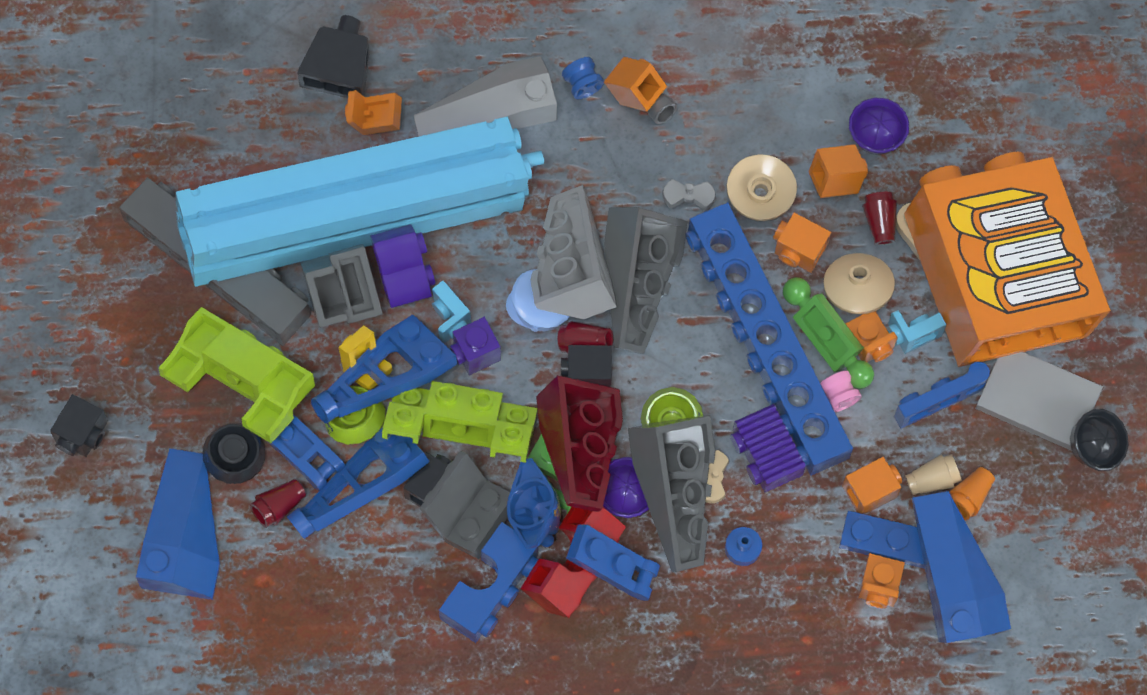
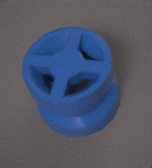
(583, 78)

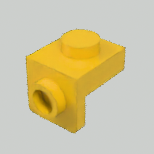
(354, 347)

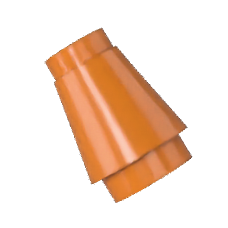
(972, 492)

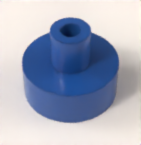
(741, 553)

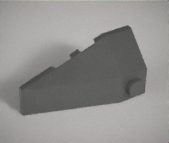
(640, 259)
(673, 474)

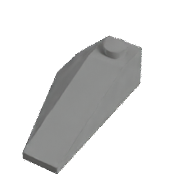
(514, 90)
(571, 263)

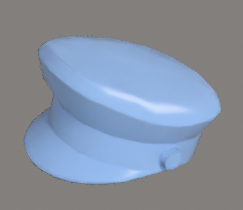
(523, 310)

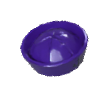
(878, 125)
(624, 493)

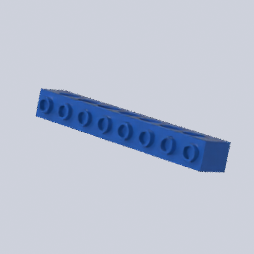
(722, 227)

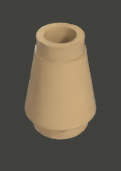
(934, 475)

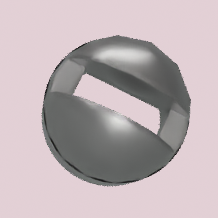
(662, 109)

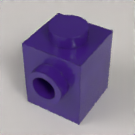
(476, 346)

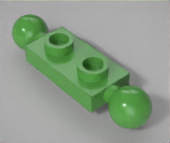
(828, 332)

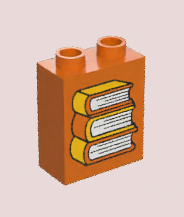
(1005, 258)

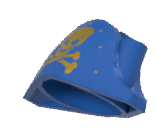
(533, 506)

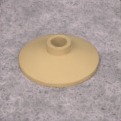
(764, 173)
(856, 294)

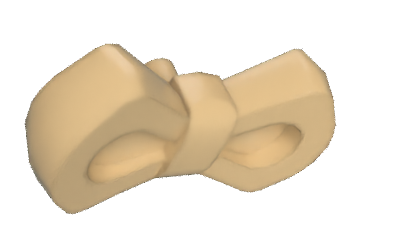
(716, 476)

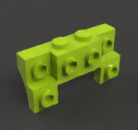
(243, 365)
(462, 417)

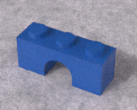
(474, 610)

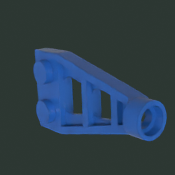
(414, 343)
(401, 462)

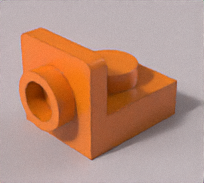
(873, 337)
(881, 581)

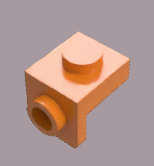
(373, 113)

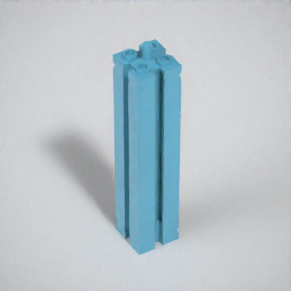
(348, 197)

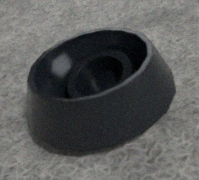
(1099, 440)
(224, 449)

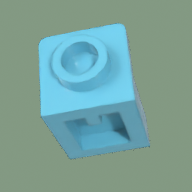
(451, 307)
(921, 330)

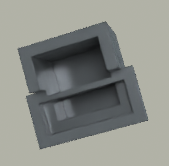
(341, 287)

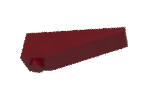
(580, 434)

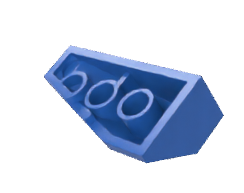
(180, 537)
(959, 579)

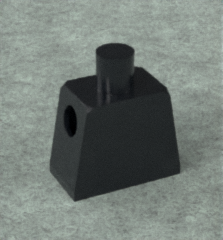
(336, 60)

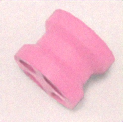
(840, 391)

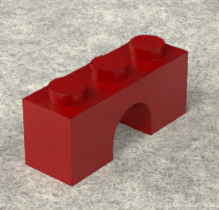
(560, 586)

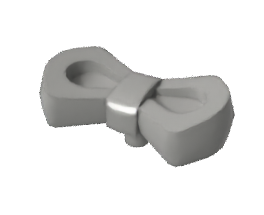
(677, 193)

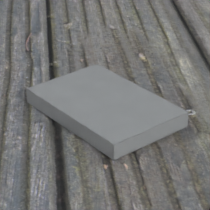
(1038, 397)

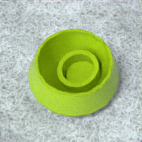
(670, 405)
(358, 425)

